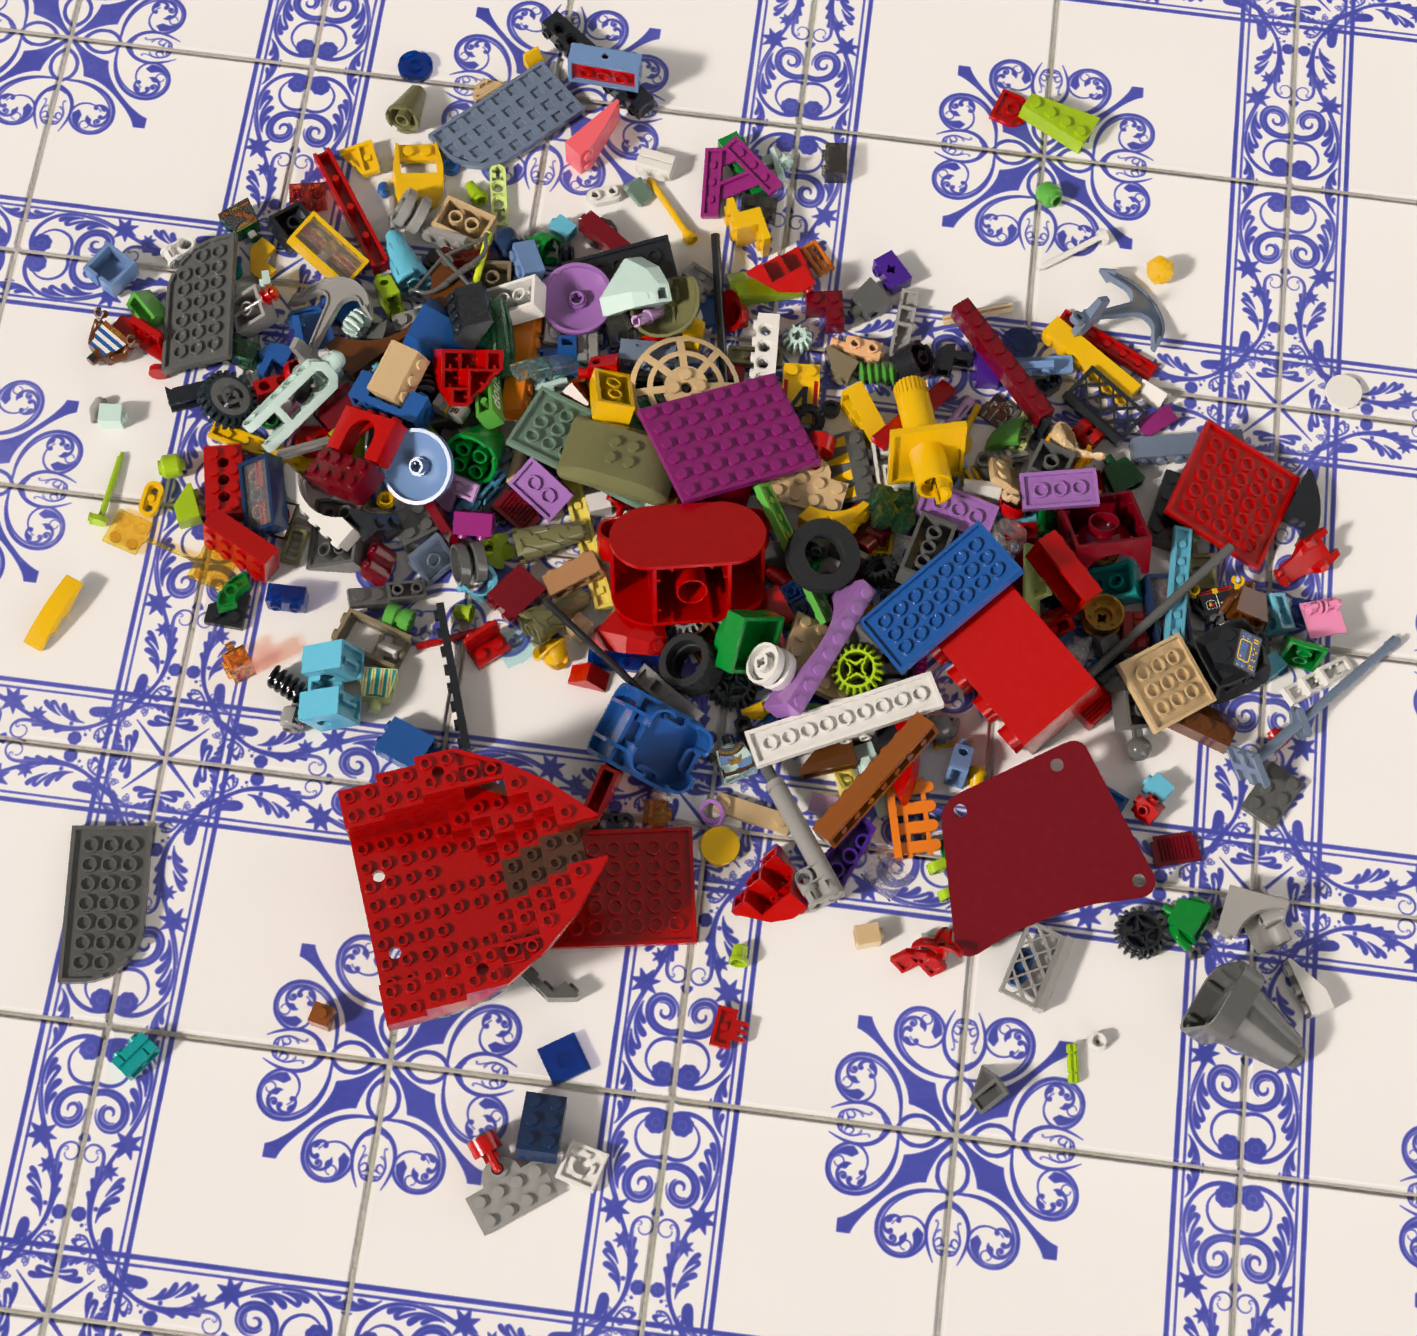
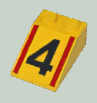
(802, 386)

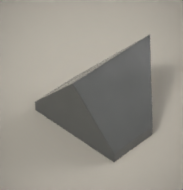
(988, 1091)

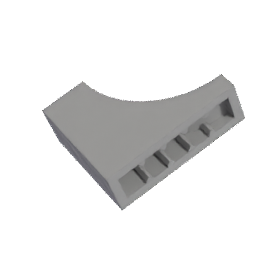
(1242, 906)

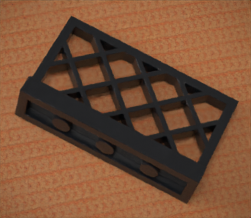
(1098, 422)

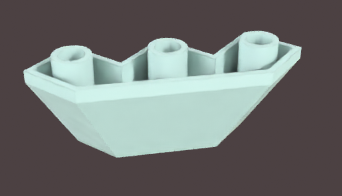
(635, 286)

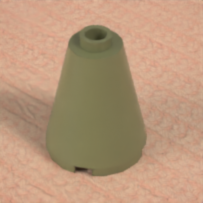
(407, 110)

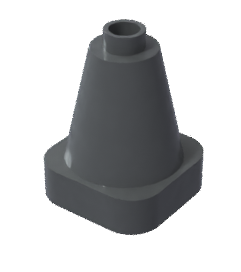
(1241, 1017)

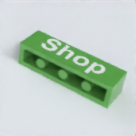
(490, 406)

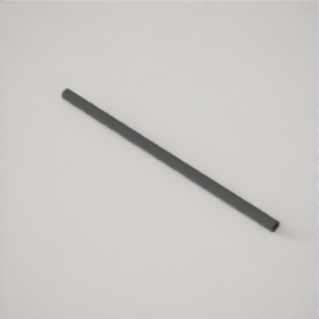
(1161, 610)

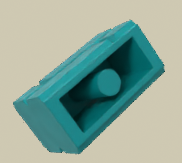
(135, 1055)

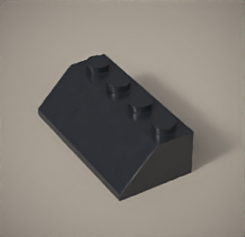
(469, 313)

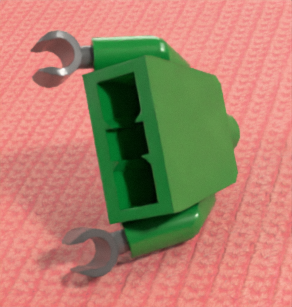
(1188, 921)

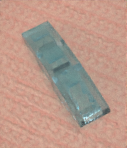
(545, 366)

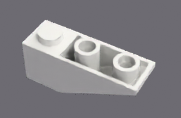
(1311, 994)

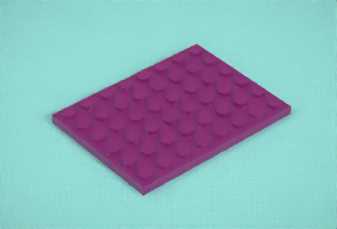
(728, 438)

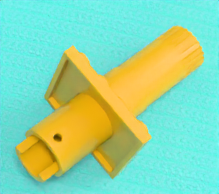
(922, 447)

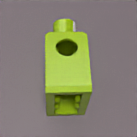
(386, 288)

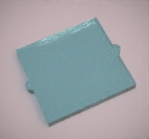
(520, 648)

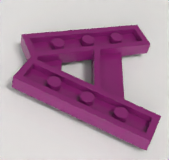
(716, 190)

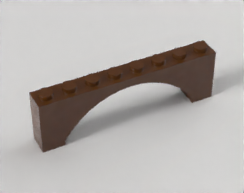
(366, 353)

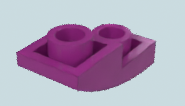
(1157, 421)

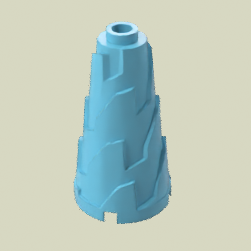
(404, 264)

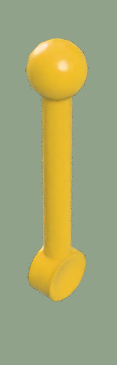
(937, 747)

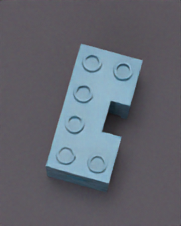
(327, 668)

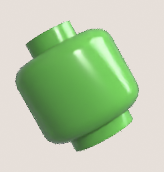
(1049, 194)

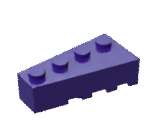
(850, 851)

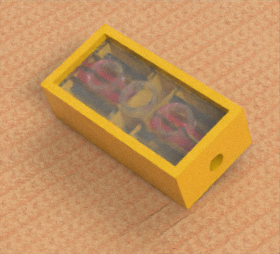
(326, 249)

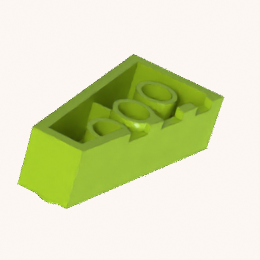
(1059, 121)

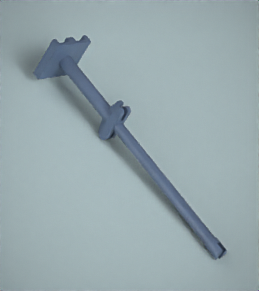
(1249, 763)

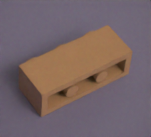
(574, 574)

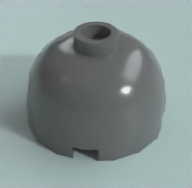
(946, 726)

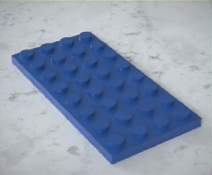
(941, 597)

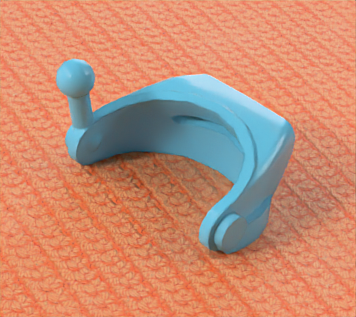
(482, 596)

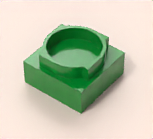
(742, 633)

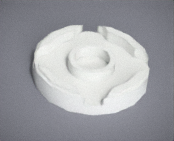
(1343, 392)

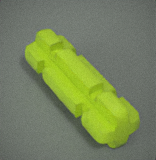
(1072, 1063)

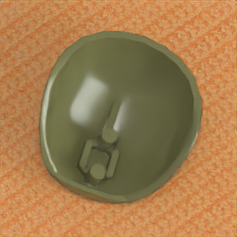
(679, 313)

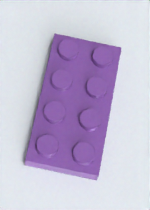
(1059, 489)
(961, 510)

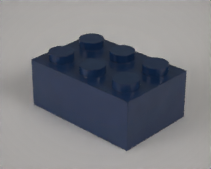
(541, 1127)

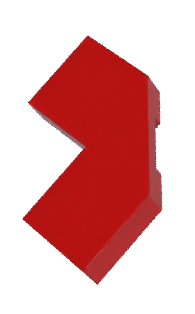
(910, 958)

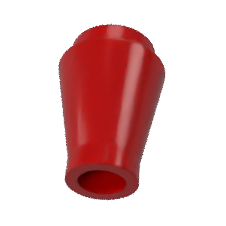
(777, 576)

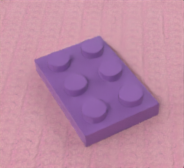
(541, 489)

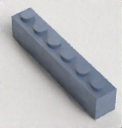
(1166, 448)

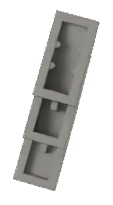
(904, 319)

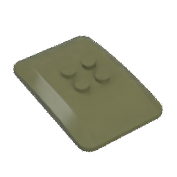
(614, 461)

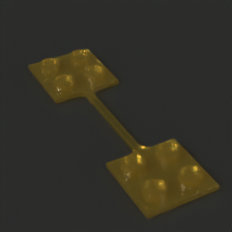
(131, 531)

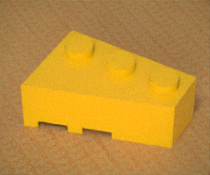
(861, 411)

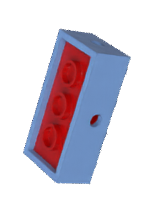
(604, 67)

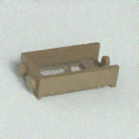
(369, 632)

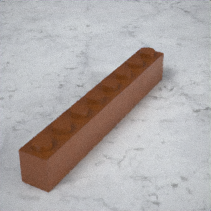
(875, 780)

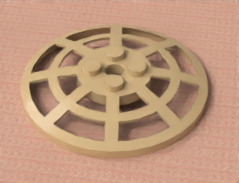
(681, 375)

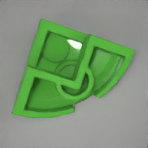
(1006, 434)

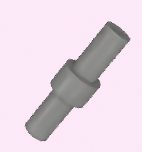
(392, 204)

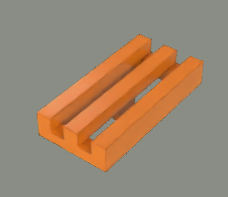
(824, 270)

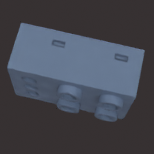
(632, 350)

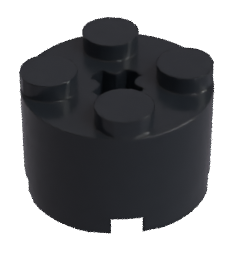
(914, 360)

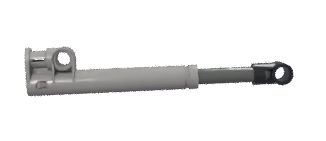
(823, 880)

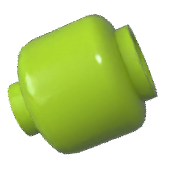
(171, 466)

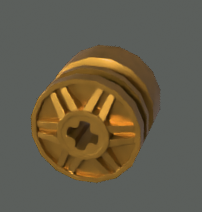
(1102, 616)

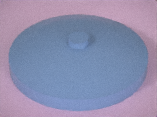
(420, 468)

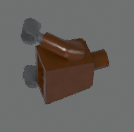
(1246, 603)

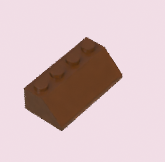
(1208, 728)

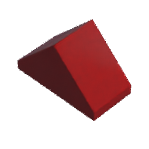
(589, 677)

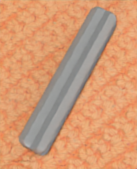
(303, 448)

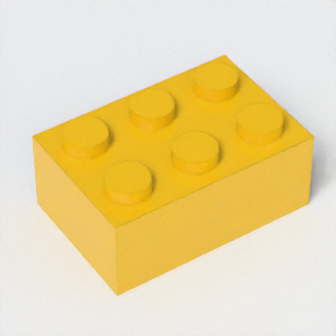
(611, 396)

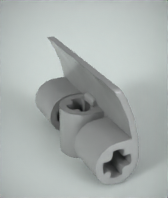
(1267, 929)

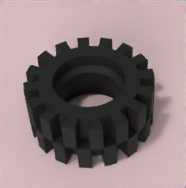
(814, 410)
(878, 563)

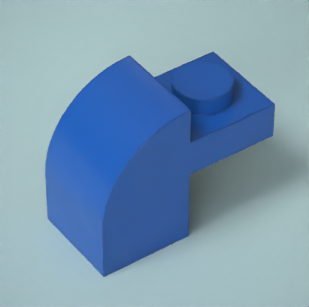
(568, 346)
(273, 356)

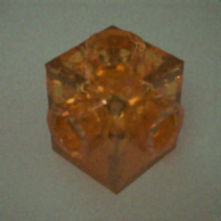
(657, 812)

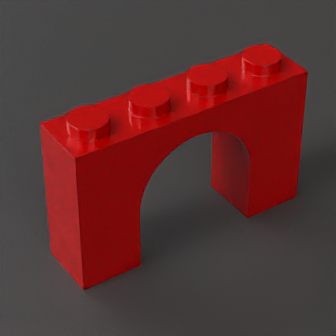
(355, 422)

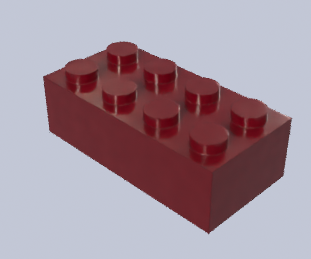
(343, 476)

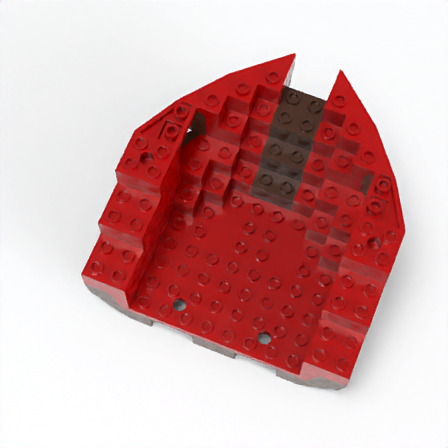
(471, 877)

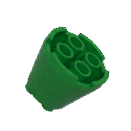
(477, 452)

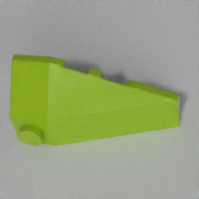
(754, 292)

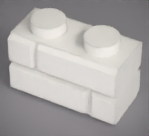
(655, 164)

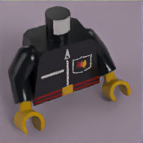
(1208, 601)

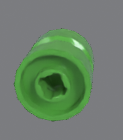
(400, 618)

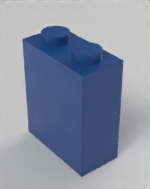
(403, 742)

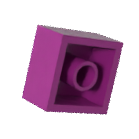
(474, 523)

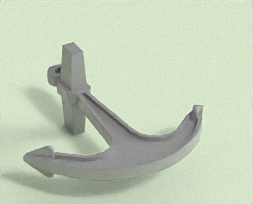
(337, 292)

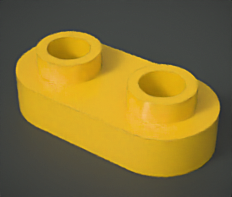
(152, 501)

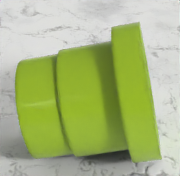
(464, 612)
(739, 956)

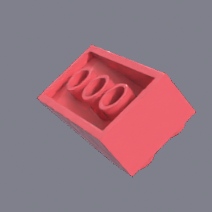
(589, 141)

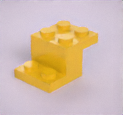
(747, 227)

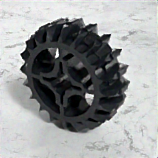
(738, 688)
(1125, 938)

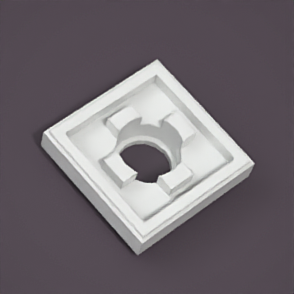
(578, 1151)

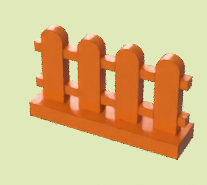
(916, 827)

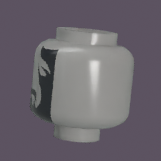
(289, 719)

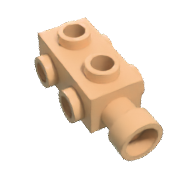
(859, 349)

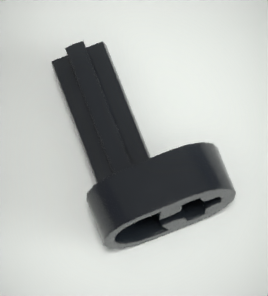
(565, 252)
(1040, 432)

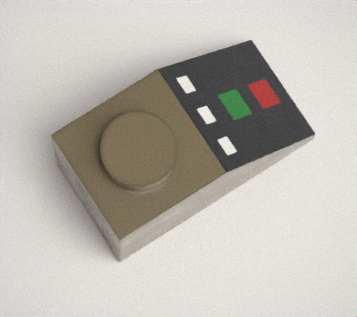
(840, 366)

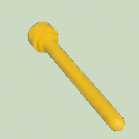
(689, 236)

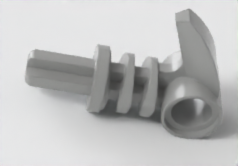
(982, 469)

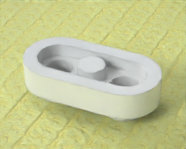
(604, 196)

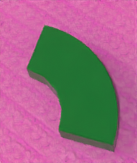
(230, 594)

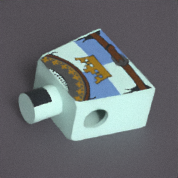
(734, 761)

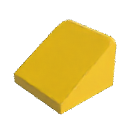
(532, 57)

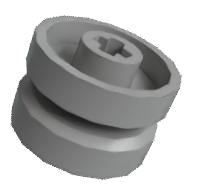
(411, 210)

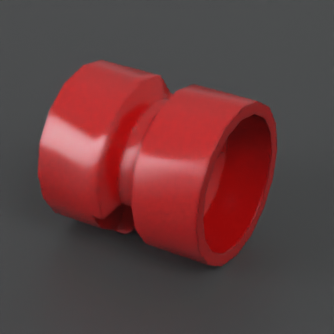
(1087, 434)

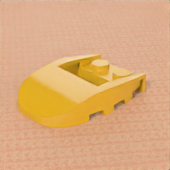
(425, 183)

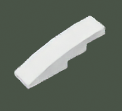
(1317, 681)

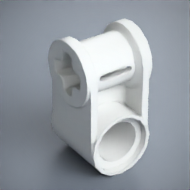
(178, 250)

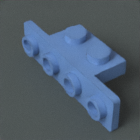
(1047, 365)

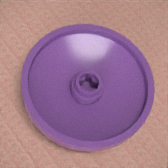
(574, 298)

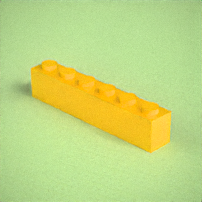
(1060, 338)

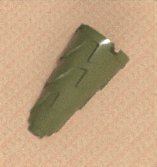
(541, 540)
(543, 624)

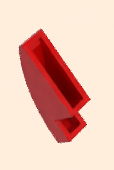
(906, 782)
(603, 789)

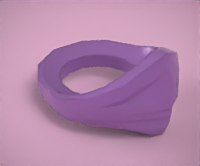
(710, 821)

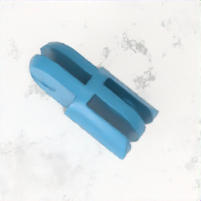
(491, 485)

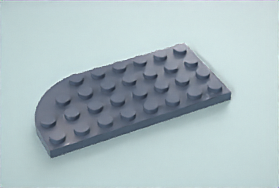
(508, 120)

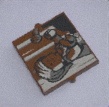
(999, 411)

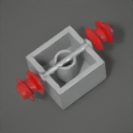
(255, 310)

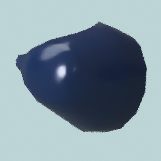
(503, 242)

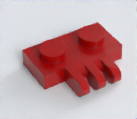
(727, 1028)

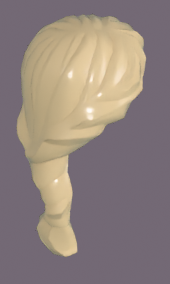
(1065, 437)

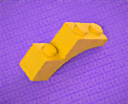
(850, 518)

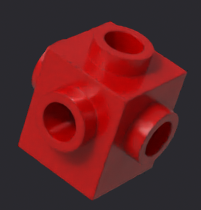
(1147, 808)

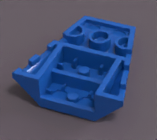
(431, 330)

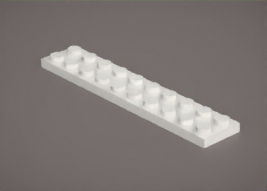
(843, 719)

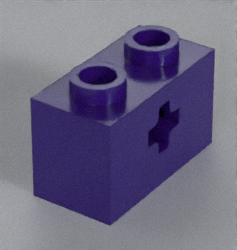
(891, 272)

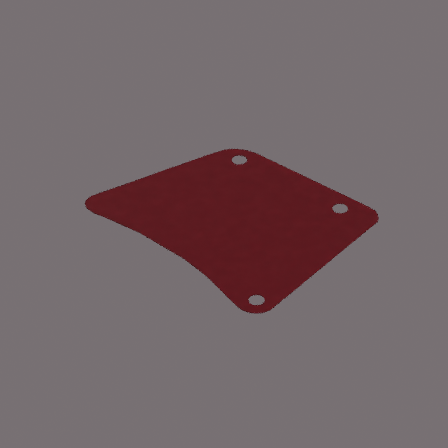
(1037, 848)

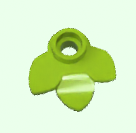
(500, 550)

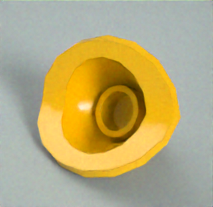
(553, 653)

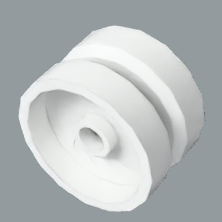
(771, 666)

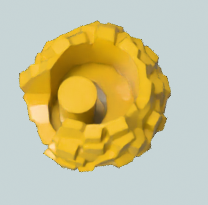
(1160, 270)

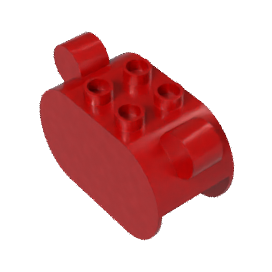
(685, 561)

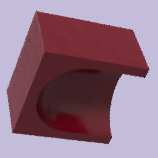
(1107, 530)

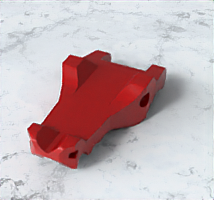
(1308, 557)

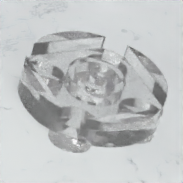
(1014, 530)

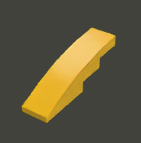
(53, 612)

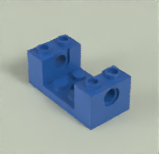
(415, 413)

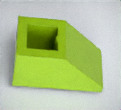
(187, 508)

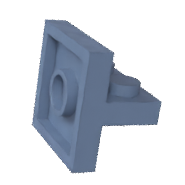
(430, 559)

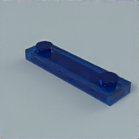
(628, 662)

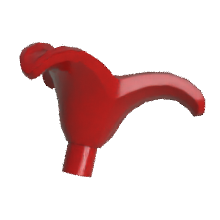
(941, 943)

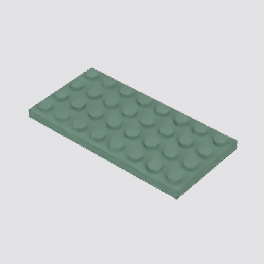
(545, 428)

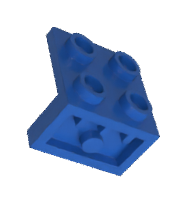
(305, 325)

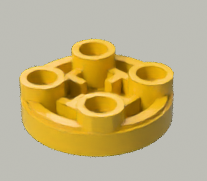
(719, 846)

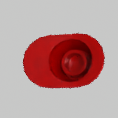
(735, 313)

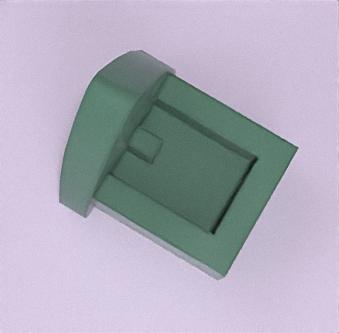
(638, 191)

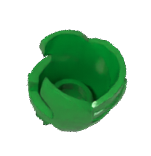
(544, 243)

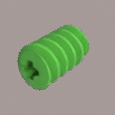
(877, 373)

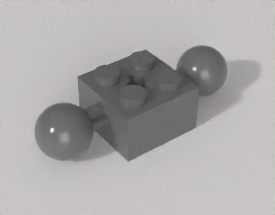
(1129, 717)

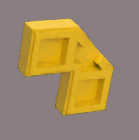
(258, 255)

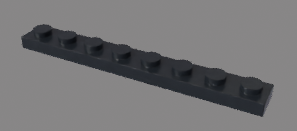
(450, 670)

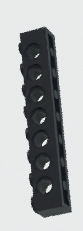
(557, 23)

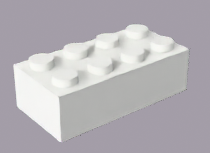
(524, 298)

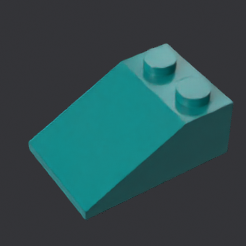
(1120, 581)

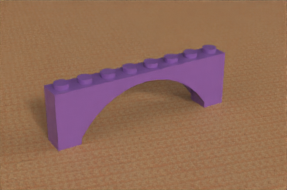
(849, 606)

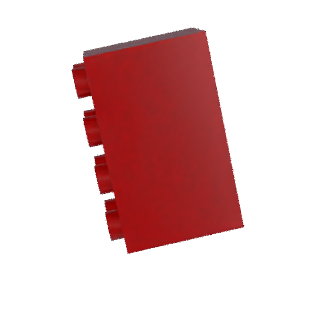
(1018, 672)

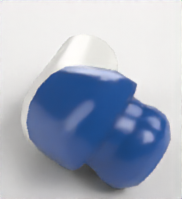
(383, 186)

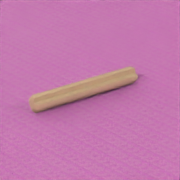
(986, 311)

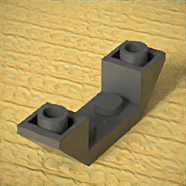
(564, 993)

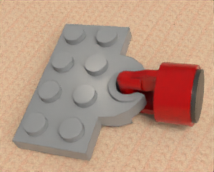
(507, 1187)

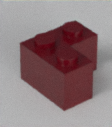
(827, 306)

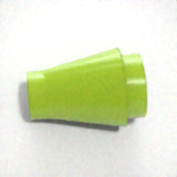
(476, 194)

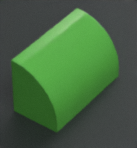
(147, 306)

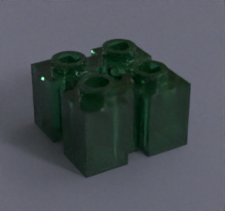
(892, 509)

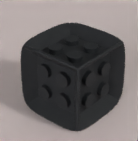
(1225, 684)

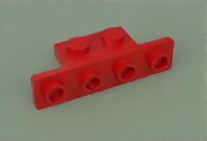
(150, 338)

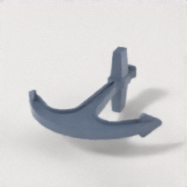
(1140, 306)

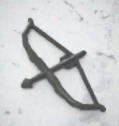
(448, 261)

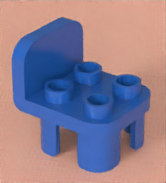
(649, 740)

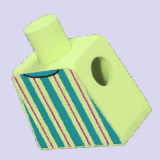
(378, 687)

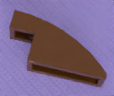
(830, 760)

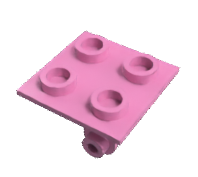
(1323, 617)

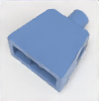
(959, 764)

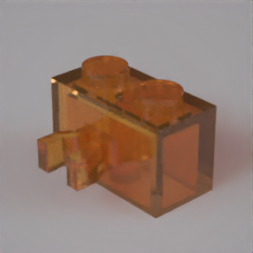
(237, 663)

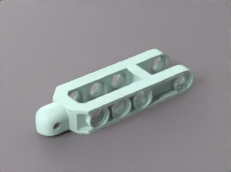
(329, 365)

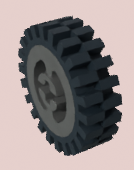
(214, 396)

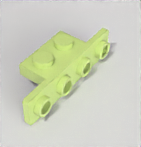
(1033, 585)

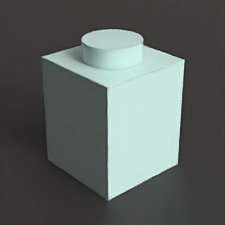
(112, 416)

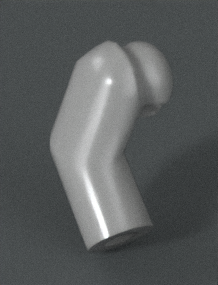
(94, 408)

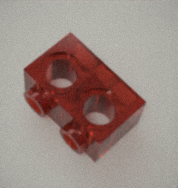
(309, 192)

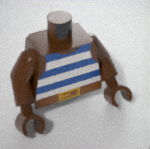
(107, 342)

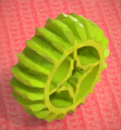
(851, 676)

